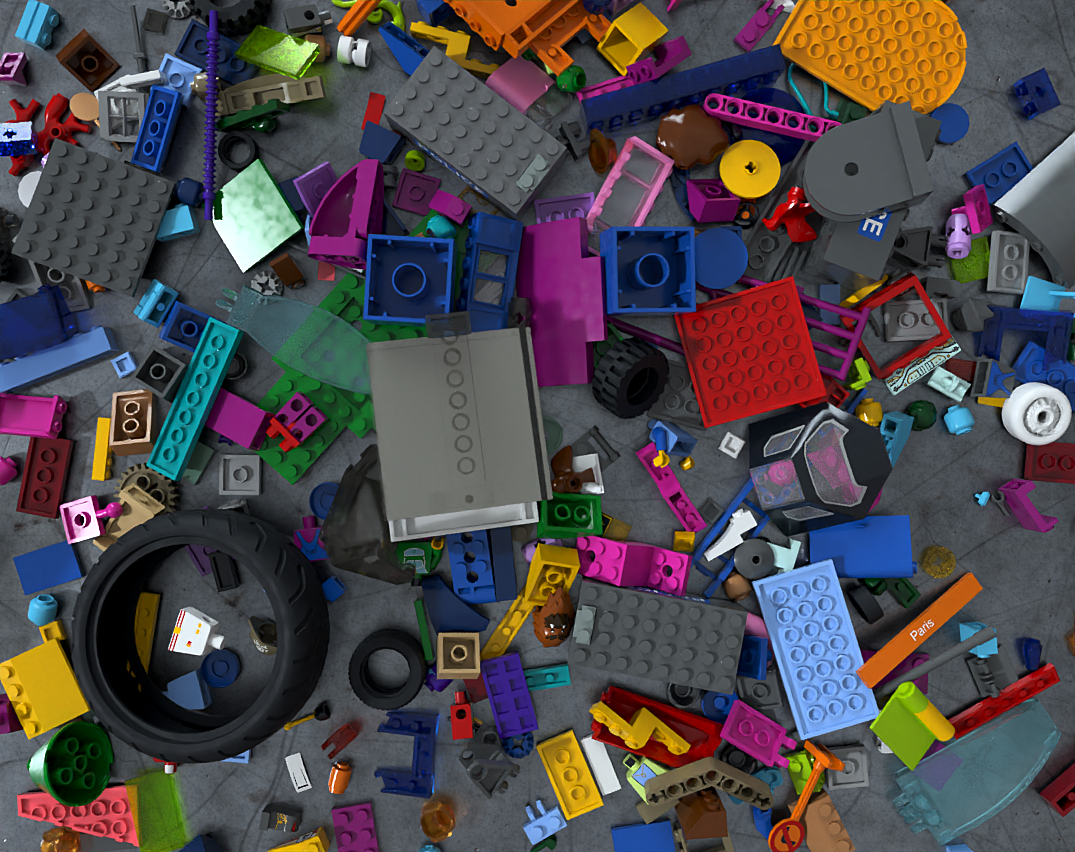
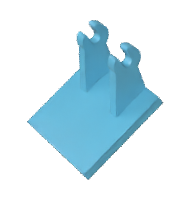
(1044, 294)

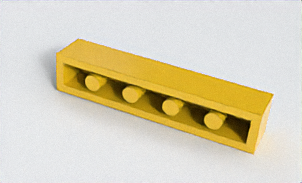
(102, 453)

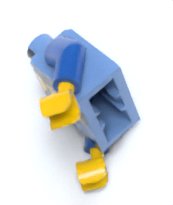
(673, 441)

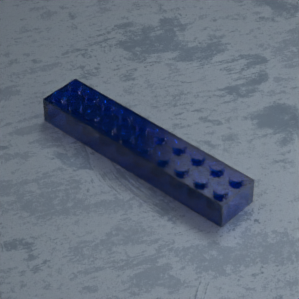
(682, 89)

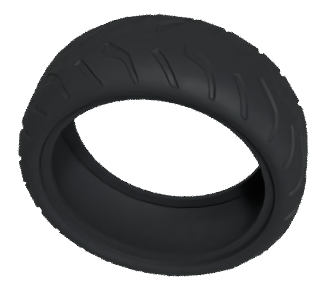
(106, 636)

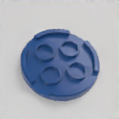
(719, 258)

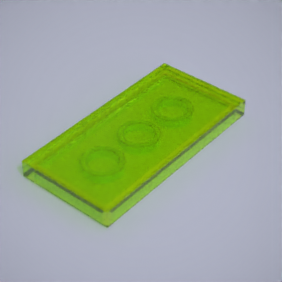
(277, 52)
(154, 812)

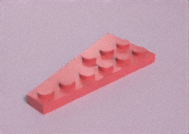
(105, 816)

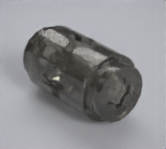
(519, 305)

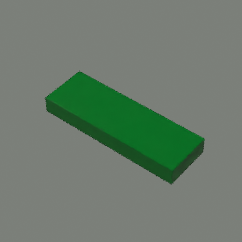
(424, 629)

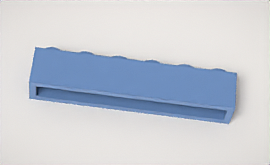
(56, 359)

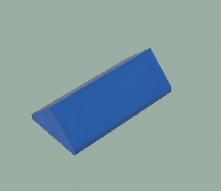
(157, 128)

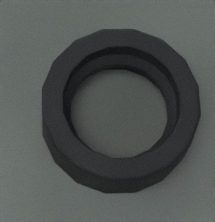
(227, 140)
(865, 604)

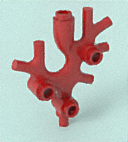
(52, 130)

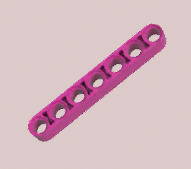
(762, 122)

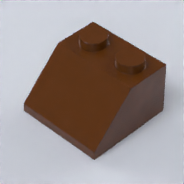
(87, 60)

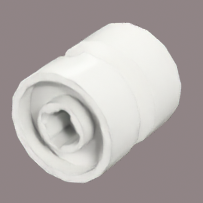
(354, 51)

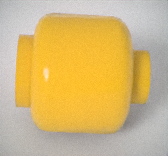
(869, 411)

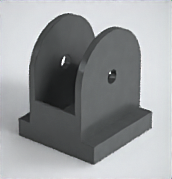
(885, 166)

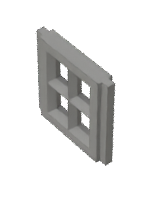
(105, 115)

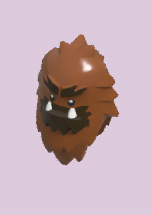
(554, 619)

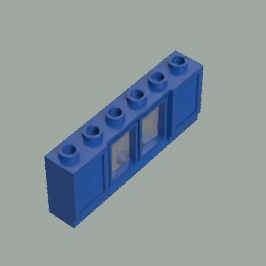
(489, 270)

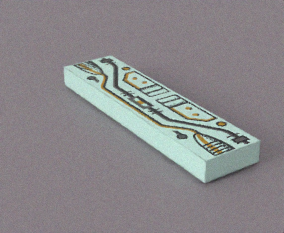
(920, 366)

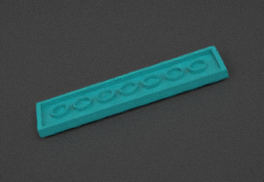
(194, 399)

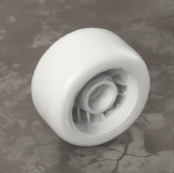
(1036, 413)

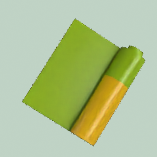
(911, 724)

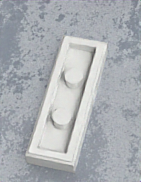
(601, 765)

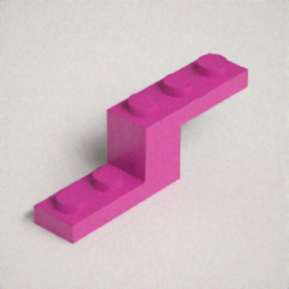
(672, 490)

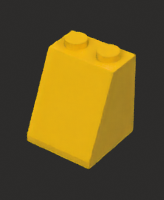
(631, 37)

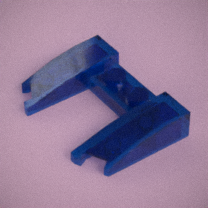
(1053, 321)
(421, 779)

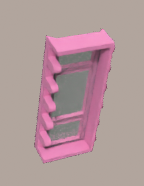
(628, 190)

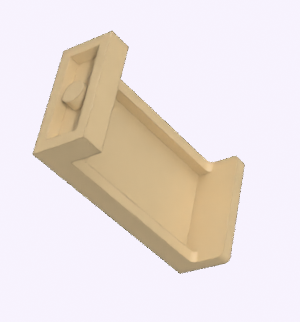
(137, 509)

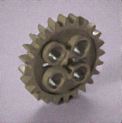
(136, 475)

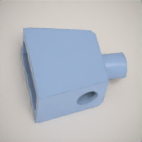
(189, 691)

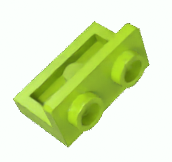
(858, 375)
(800, 769)

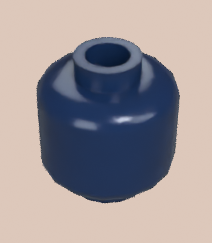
(189, 191)

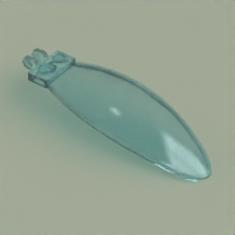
(301, 336)

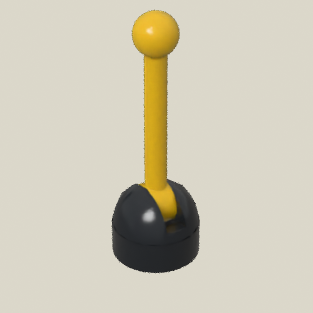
(321, 713)

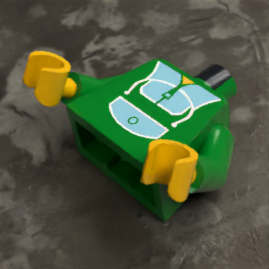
(422, 554)

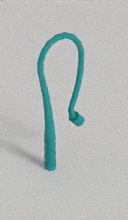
(832, 113)

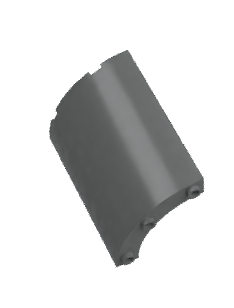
(1044, 211)

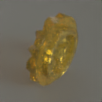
(947, 566)

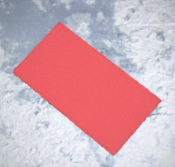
(326, 271)

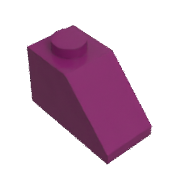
(451, 206)

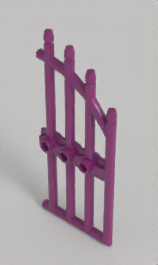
(855, 336)

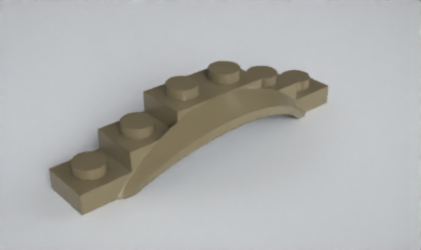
(263, 88)

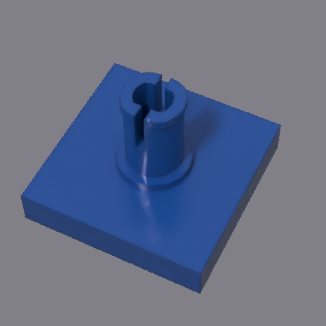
(754, 657)

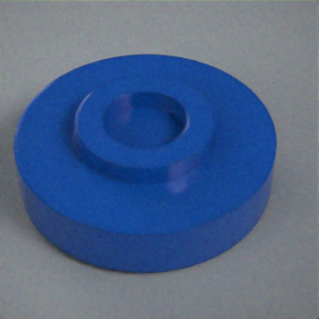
(322, 498)
(220, 668)
(717, 705)

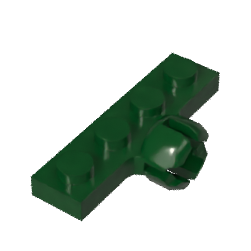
(258, 117)
(899, 587)

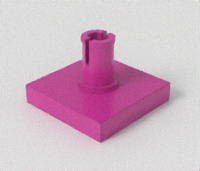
(976, 209)

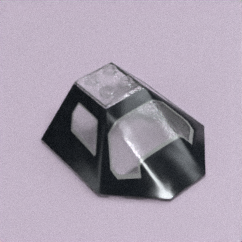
(816, 467)

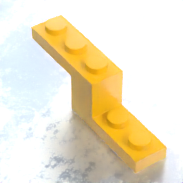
(458, 47)
(639, 728)

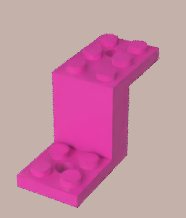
(633, 564)

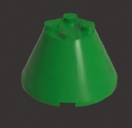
(73, 764)

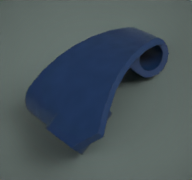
(448, 611)

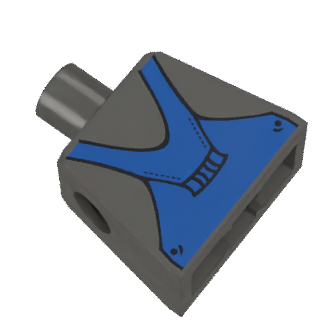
(993, 380)

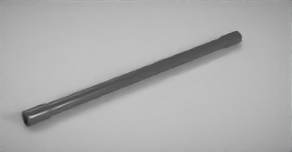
(977, 639)

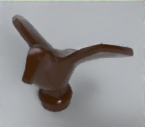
(565, 478)

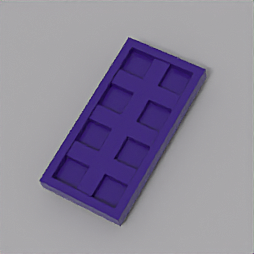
(509, 695)

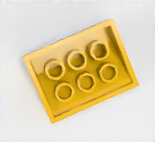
(43, 688)

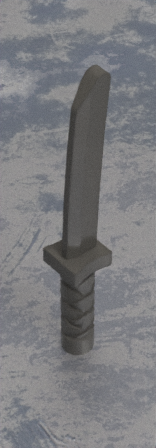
(139, 56)

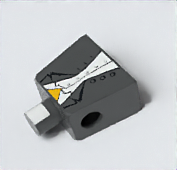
(305, 20)

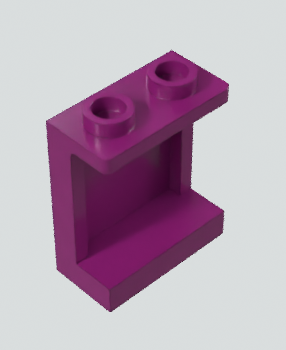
(669, 54)
(1022, 507)

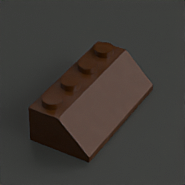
(702, 815)

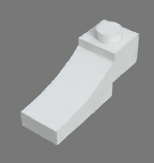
(739, 523)

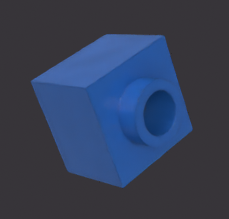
(333, 588)

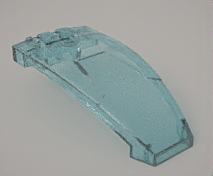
(977, 773)

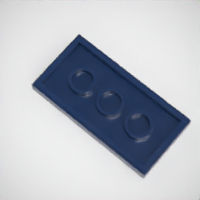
(193, 50)

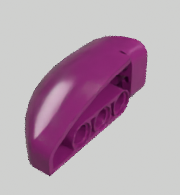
(348, 215)

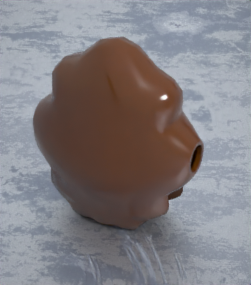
(691, 137)

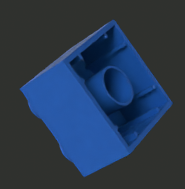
(649, 270)
(408, 279)

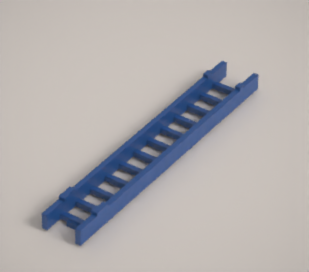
(753, 532)

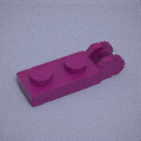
(757, 26)

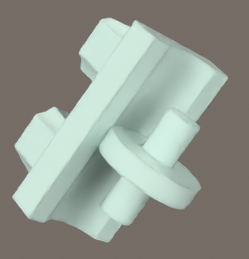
(948, 384)

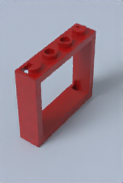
(921, 350)

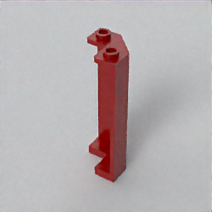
(697, 731)

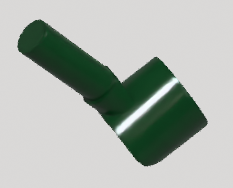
(550, 842)

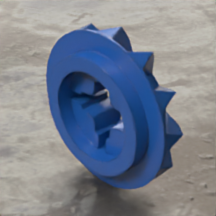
(518, 752)

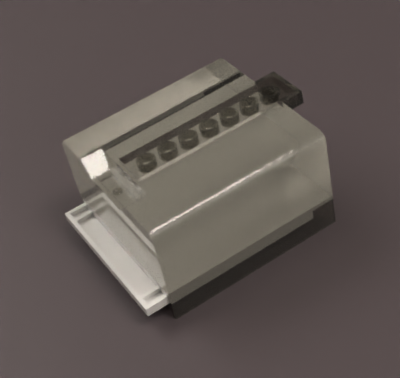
(457, 429)

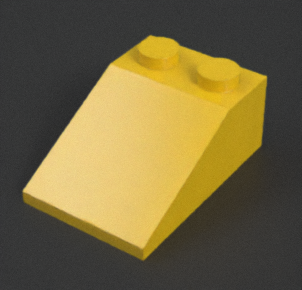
(550, 569)

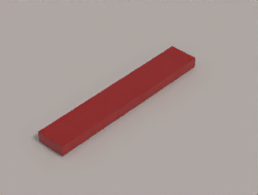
(1008, 698)

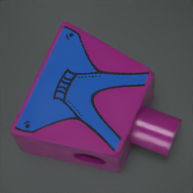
(308, 540)

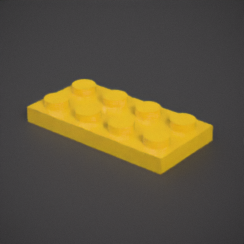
(569, 774)

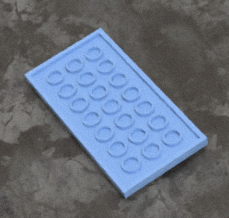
(815, 648)

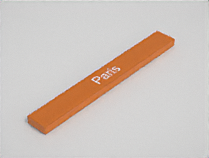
(918, 630)

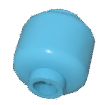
(959, 420)
(42, 610)

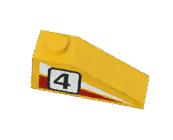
(311, 842)

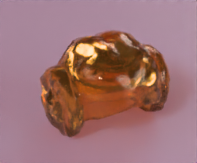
(437, 821)
(58, 841)

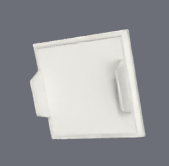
(584, 462)

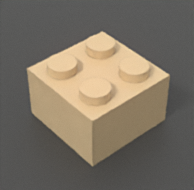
(458, 655)

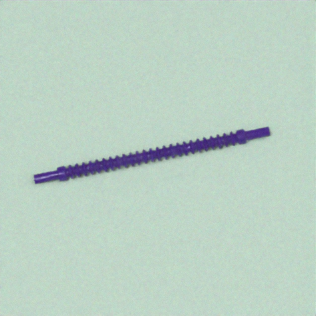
(213, 36)

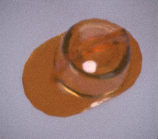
(601, 151)

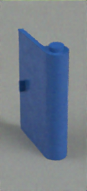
(866, 547)

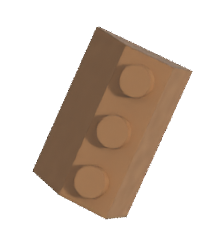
(823, 825)

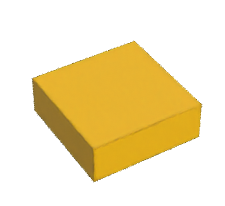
(683, 541)
(53, 631)

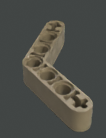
(704, 774)

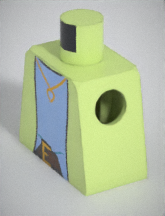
(641, 771)

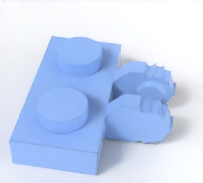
(545, 824)

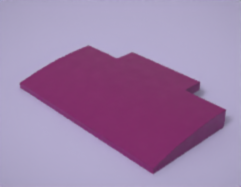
(565, 300)

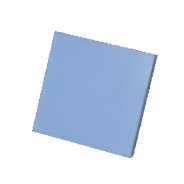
(179, 76)

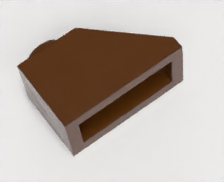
(289, 271)

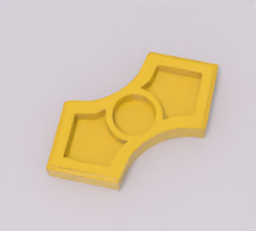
(859, 294)

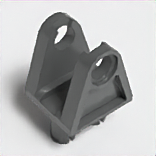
(914, 246)
(487, 767)

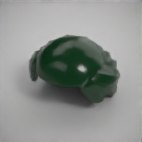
(923, 413)

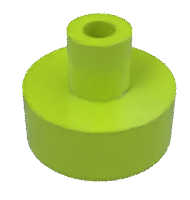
(415, 160)

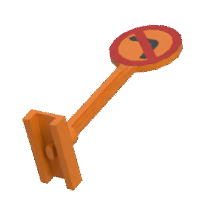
(789, 833)

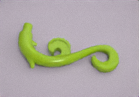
(376, 17)

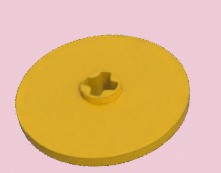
(737, 177)

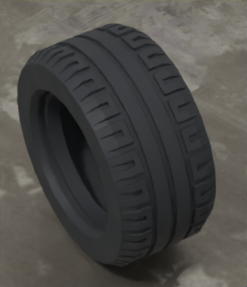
(381, 697)

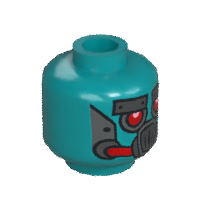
(441, 227)

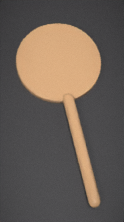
(86, 108)

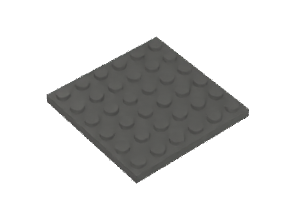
(94, 218)

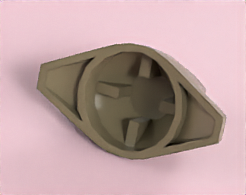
(263, 635)

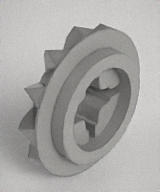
(183, 8)
(274, 282)

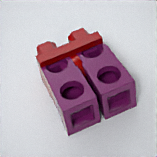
(296, 421)

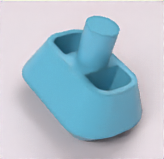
(983, 498)

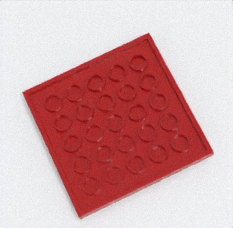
(750, 353)

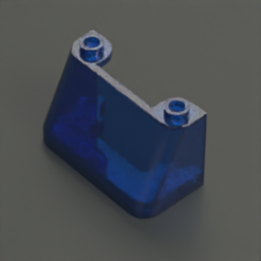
(35, 322)

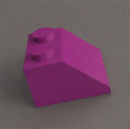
(711, 200)

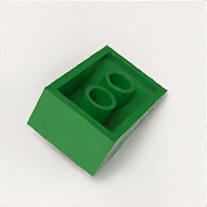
(569, 516)

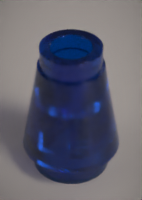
(1032, 653)

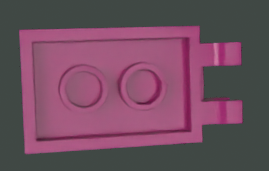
(756, 735)

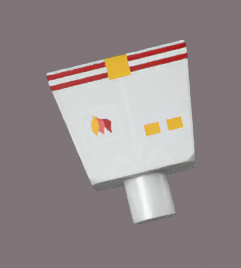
(195, 633)

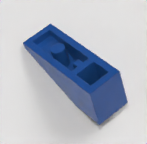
(404, 47)

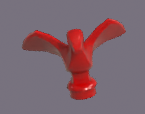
(793, 216)

